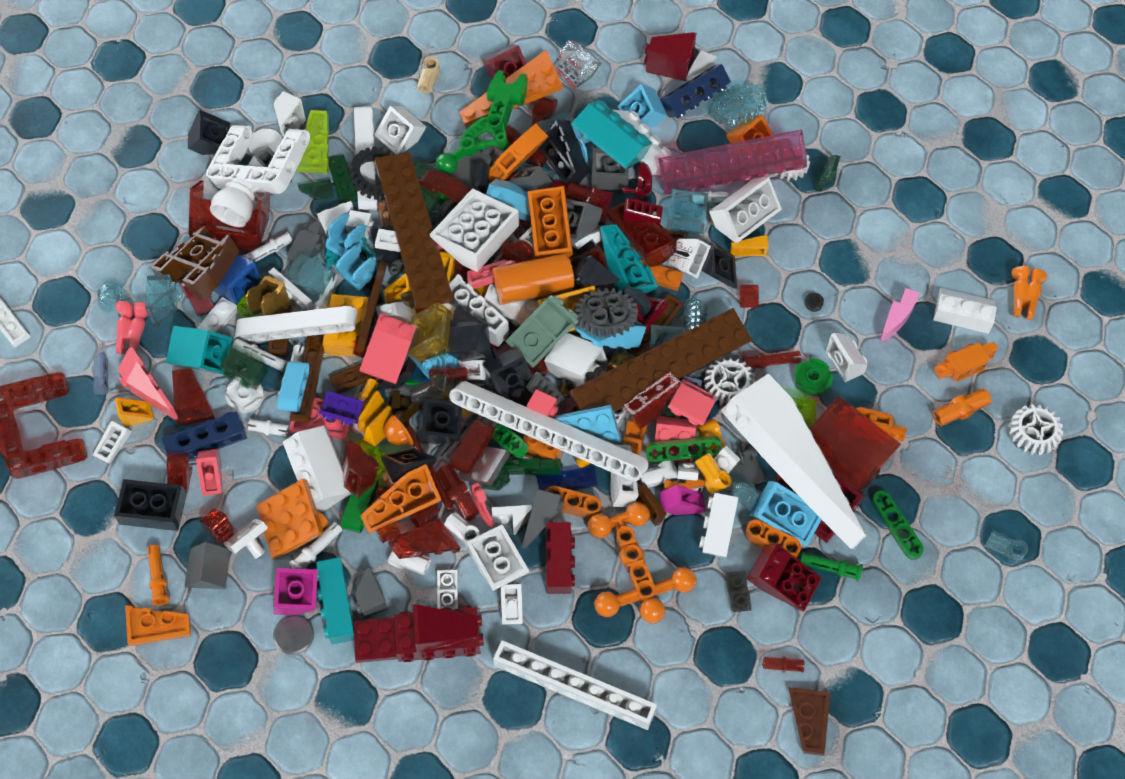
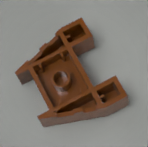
(203, 259)

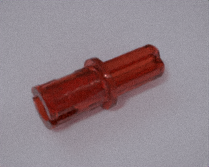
(450, 373)
(783, 664)

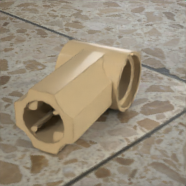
(429, 75)

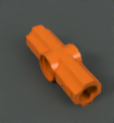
(962, 407)

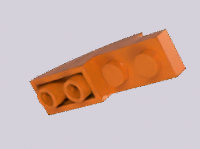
(517, 153)

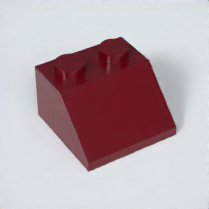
(506, 60)

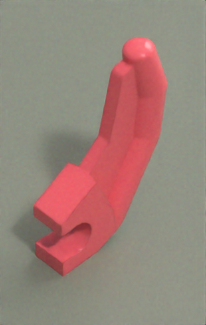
(479, 498)

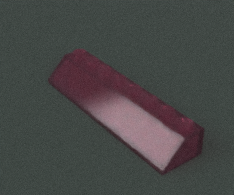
(734, 162)

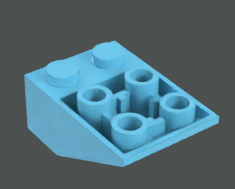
(627, 340)

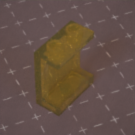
(432, 332)

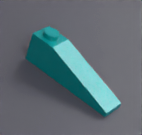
(625, 262)

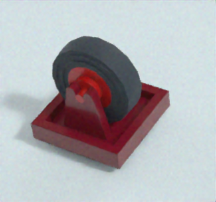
(648, 308)

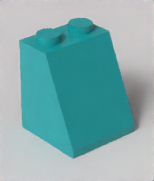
(198, 349)

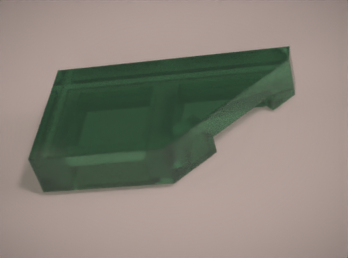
(318, 190)

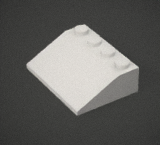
(476, 229)

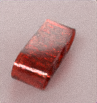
(472, 446)

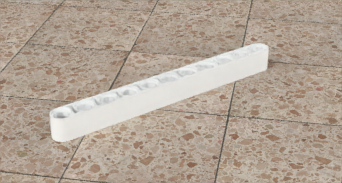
(549, 431)

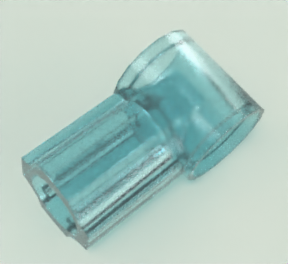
(1005, 546)

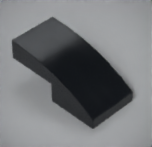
(406, 373)

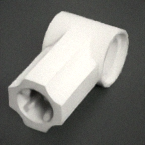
(659, 474)
(460, 528)
(416, 564)

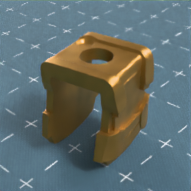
(267, 298)

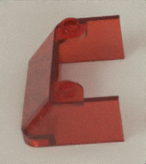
(245, 238)

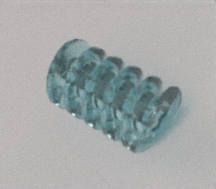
(694, 313)

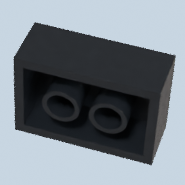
(150, 505)

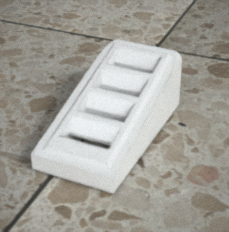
(110, 432)

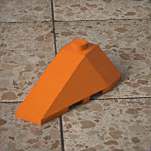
(408, 495)

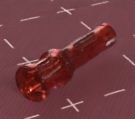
(762, 360)

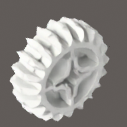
(728, 371)
(1032, 434)

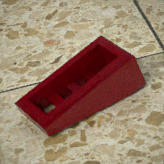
(633, 209)

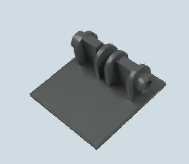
(746, 469)

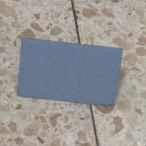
(100, 374)

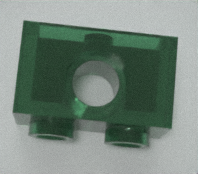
(235, 362)

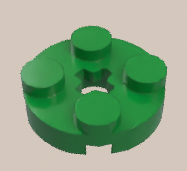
(809, 386)

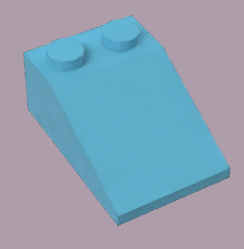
(786, 512)

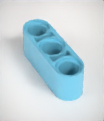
(293, 386)

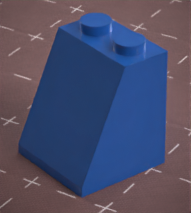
(238, 280)

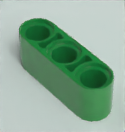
(351, 518)

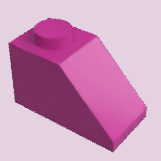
(681, 501)

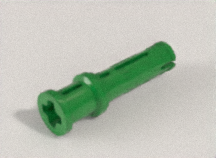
(841, 568)

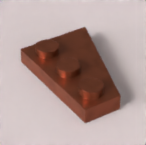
(811, 717)

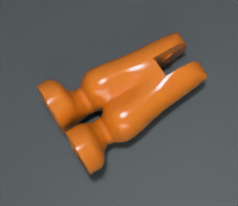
(1026, 294)

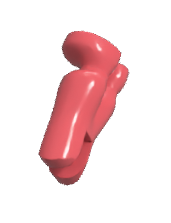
(128, 328)

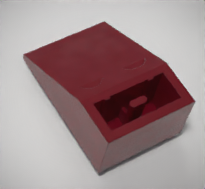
(784, 577)

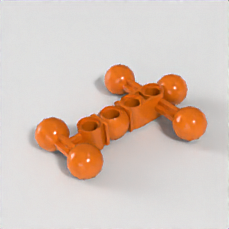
(651, 609)

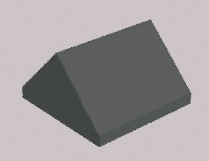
(207, 567)

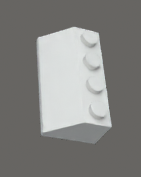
(746, 209)
(317, 462)

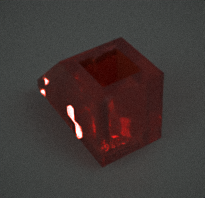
(217, 525)

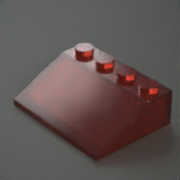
(852, 443)

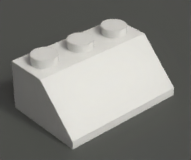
(965, 310)

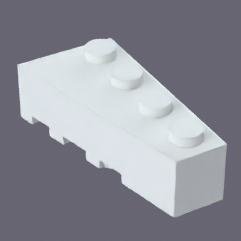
(656, 150)
(471, 302)

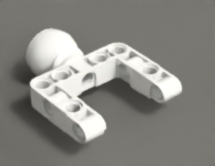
(239, 182)

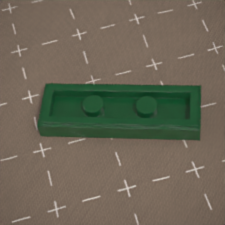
(341, 179)

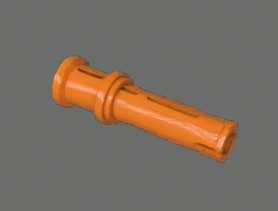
(157, 583)

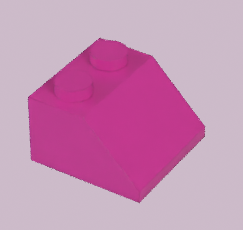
(295, 591)

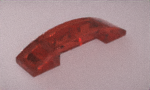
(445, 184)

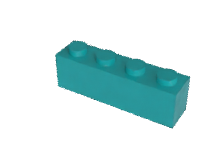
(335, 601)

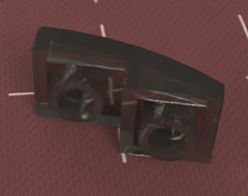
(738, 591)

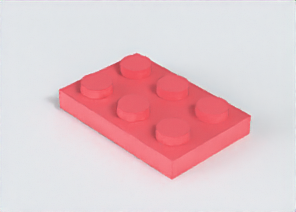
(335, 428)

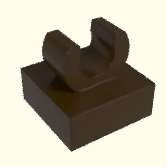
(397, 403)

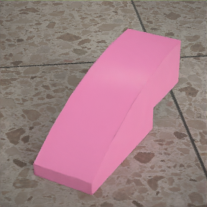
(899, 313)

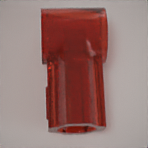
(579, 193)

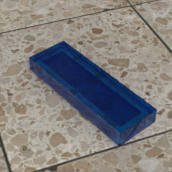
(569, 479)

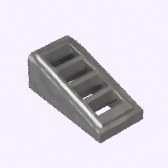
(549, 388)

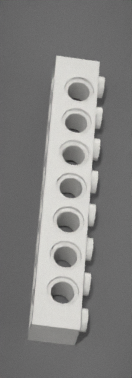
(575, 685)

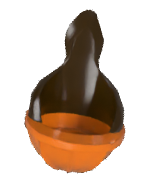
(396, 425)

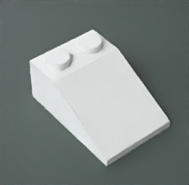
(497, 557)

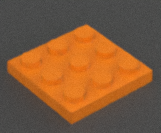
(289, 519)

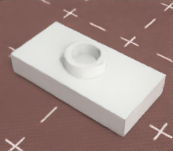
(687, 471)

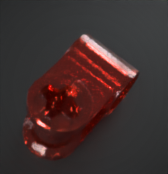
(543, 109)

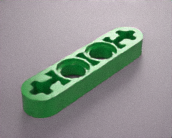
(683, 445)
(894, 526)

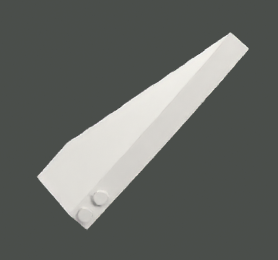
(780, 435)

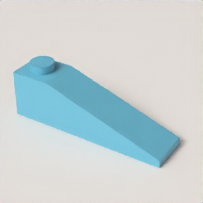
(511, 195)

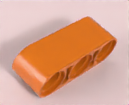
(584, 501)
(766, 532)

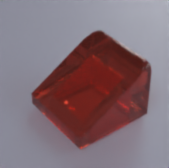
(749, 296)

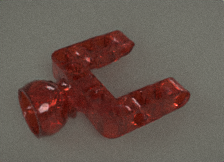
(41, 459)

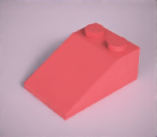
(387, 348)

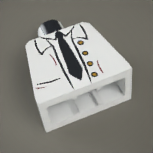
(690, 256)

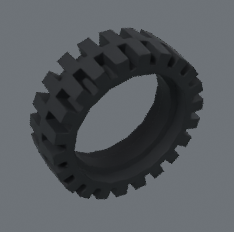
(356, 177)

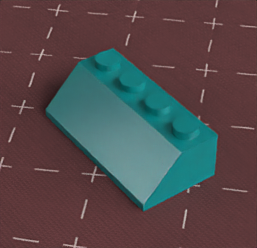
(612, 134)

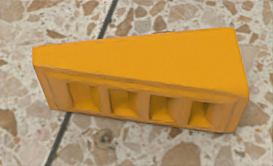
(750, 247)

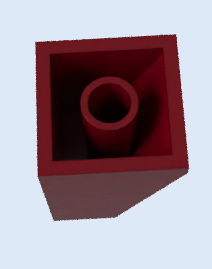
(670, 55)

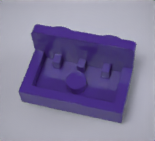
(341, 408)

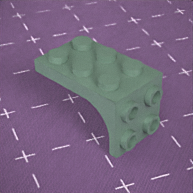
(542, 330)

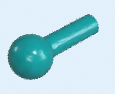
(367, 250)

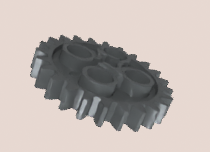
(594, 317)

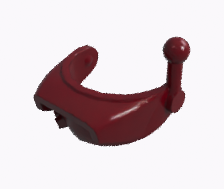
(645, 177)

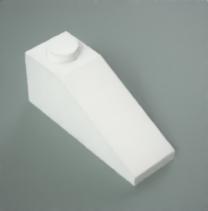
(623, 490)

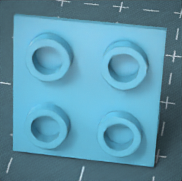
(439, 360)

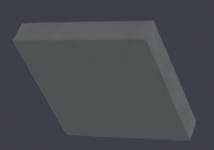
(487, 466)

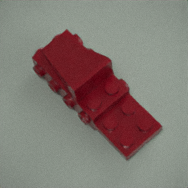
(419, 635)

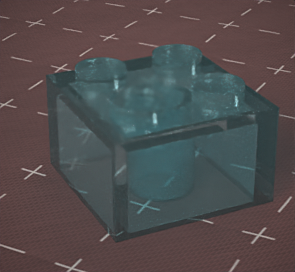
(687, 211)

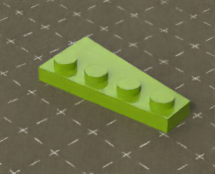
(317, 152)

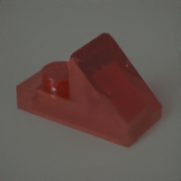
(179, 470)

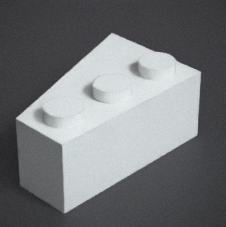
(719, 525)

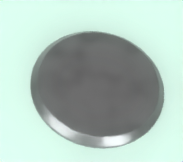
(293, 634)

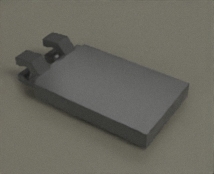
(465, 165)

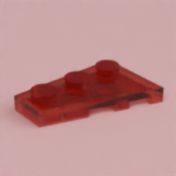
(189, 399)
(424, 540)

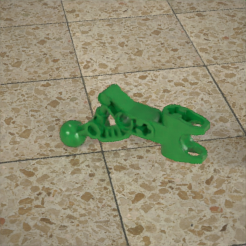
(504, 98)

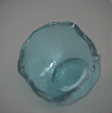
(109, 295)
(747, 494)

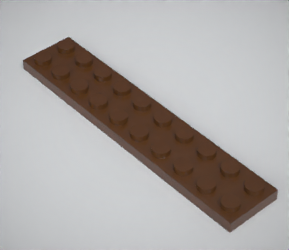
(412, 230)
(679, 356)

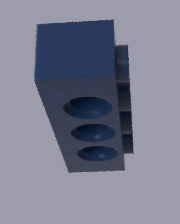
(672, 101)
(214, 440)

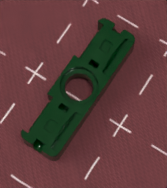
(533, 466)

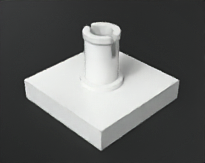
(246, 537)

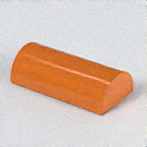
(550, 222)
(533, 279)

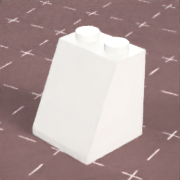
(576, 360)

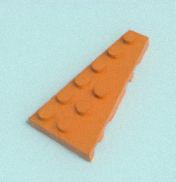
(541, 82)

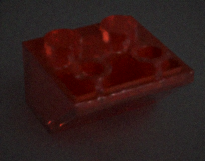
(358, 469)

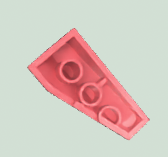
(142, 384)

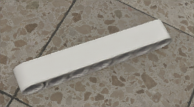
(363, 139)
(296, 324)

